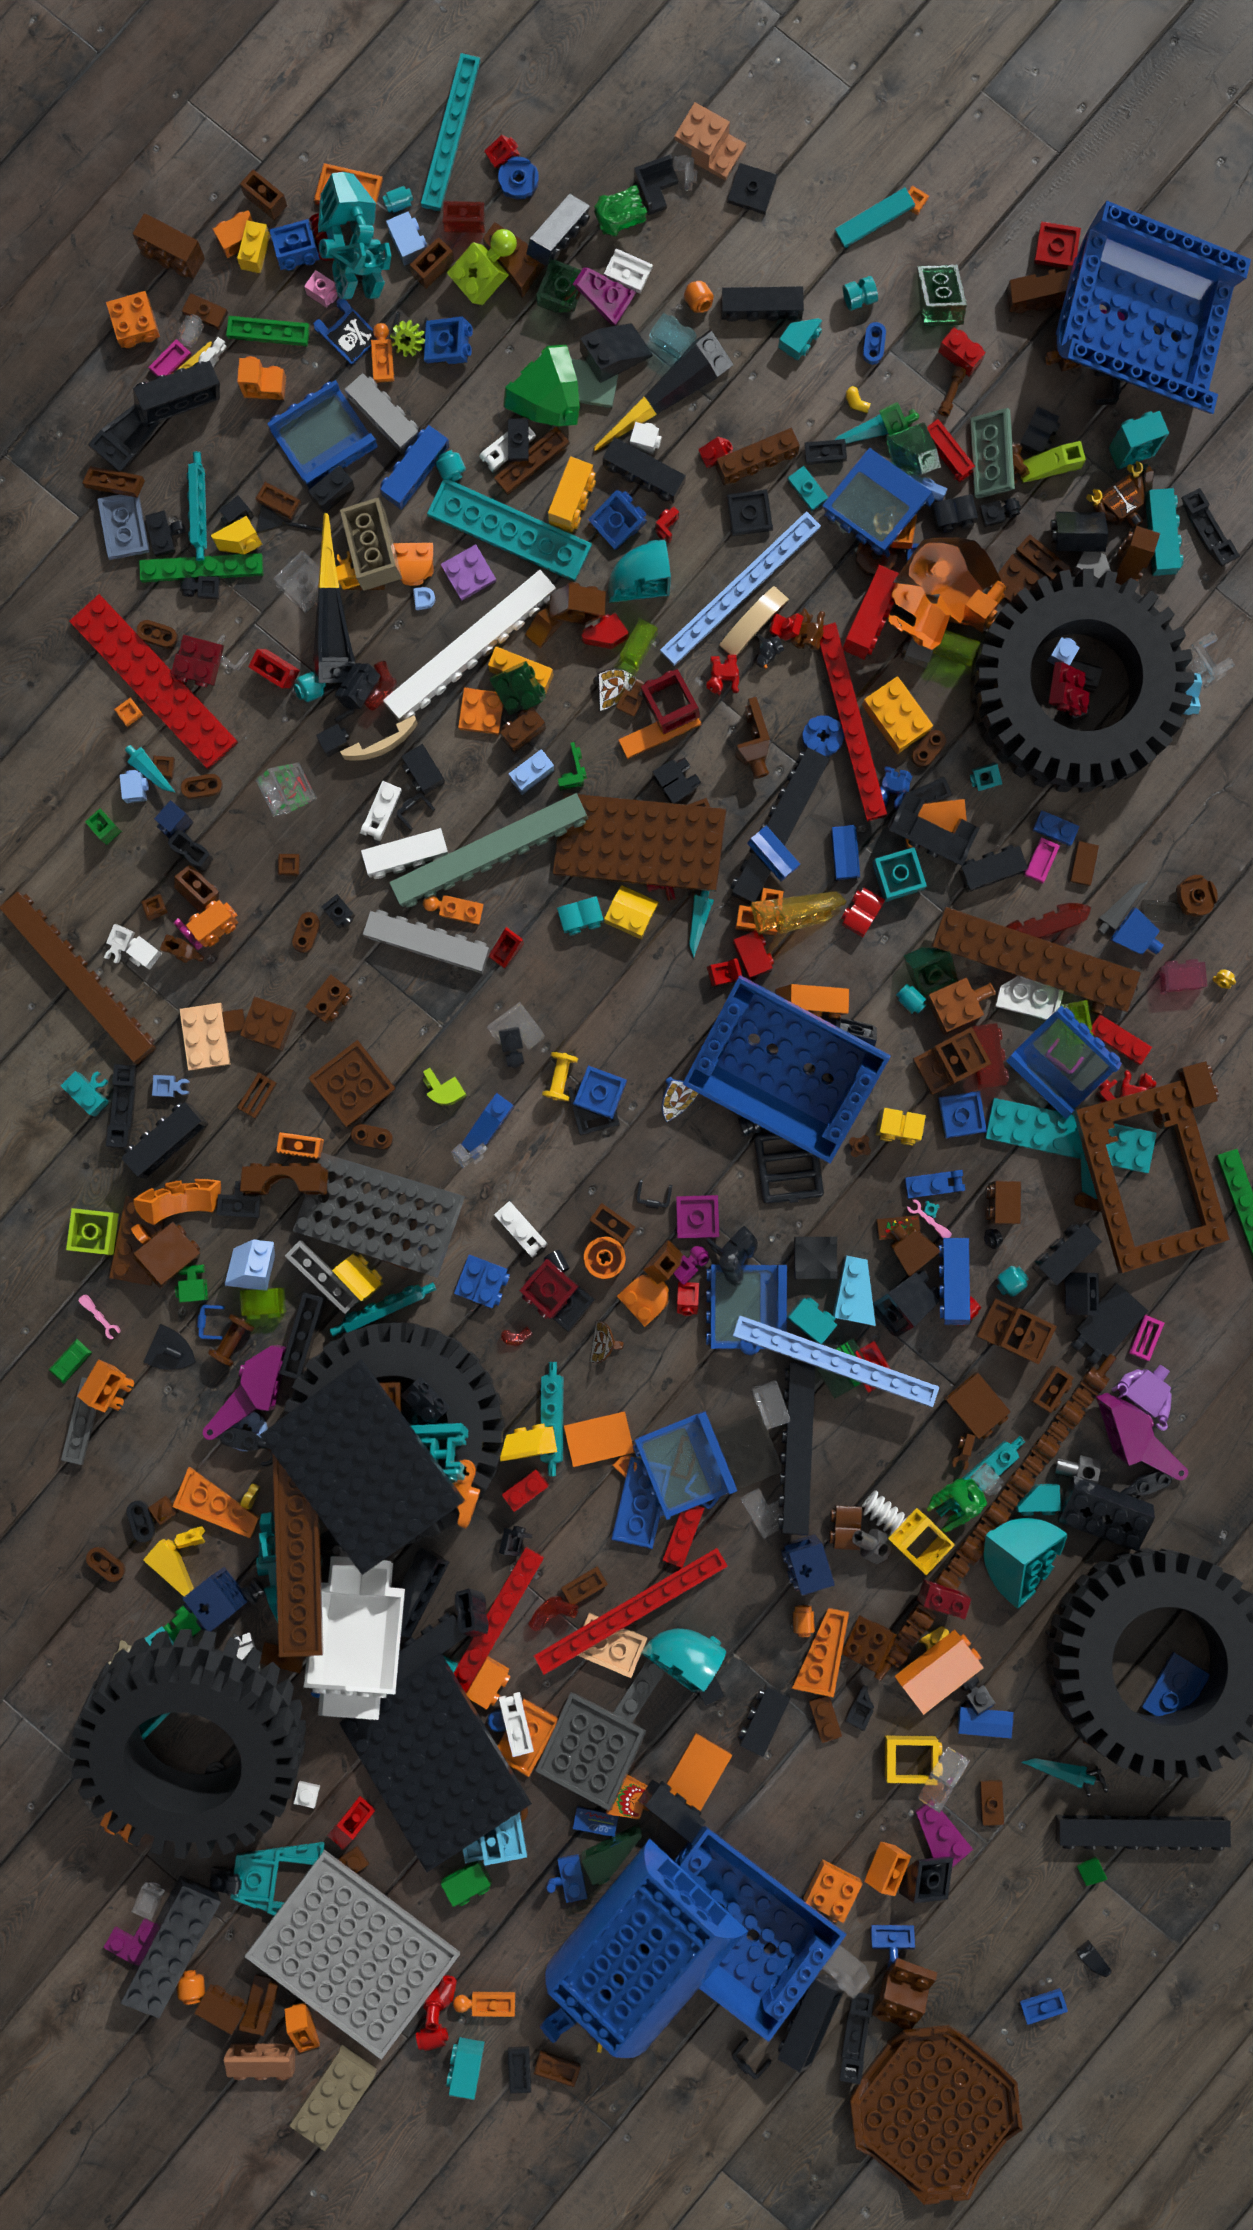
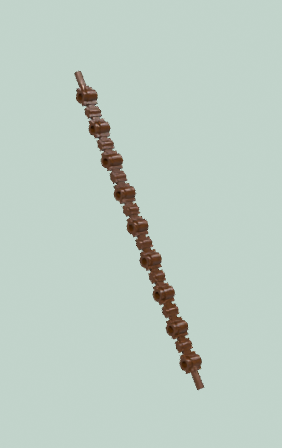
(997, 1514)

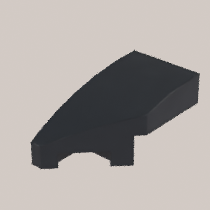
(860, 1710)

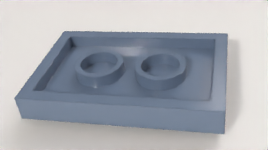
(123, 526)

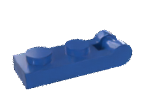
(933, 1184)

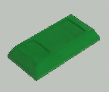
(70, 1361)

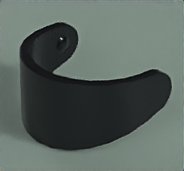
(1093, 1959)

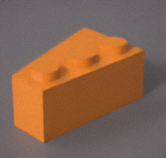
(817, 999)

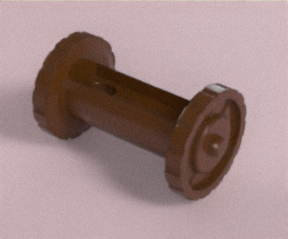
(231, 1340)

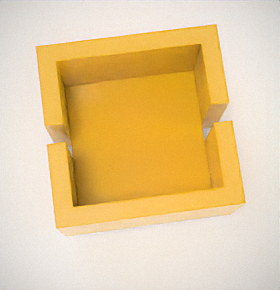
(894, 1126)

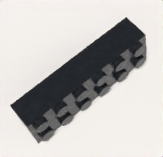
(169, 1947)

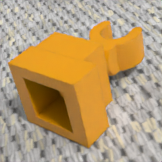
(346, 573)

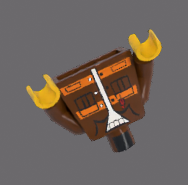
(1123, 499)

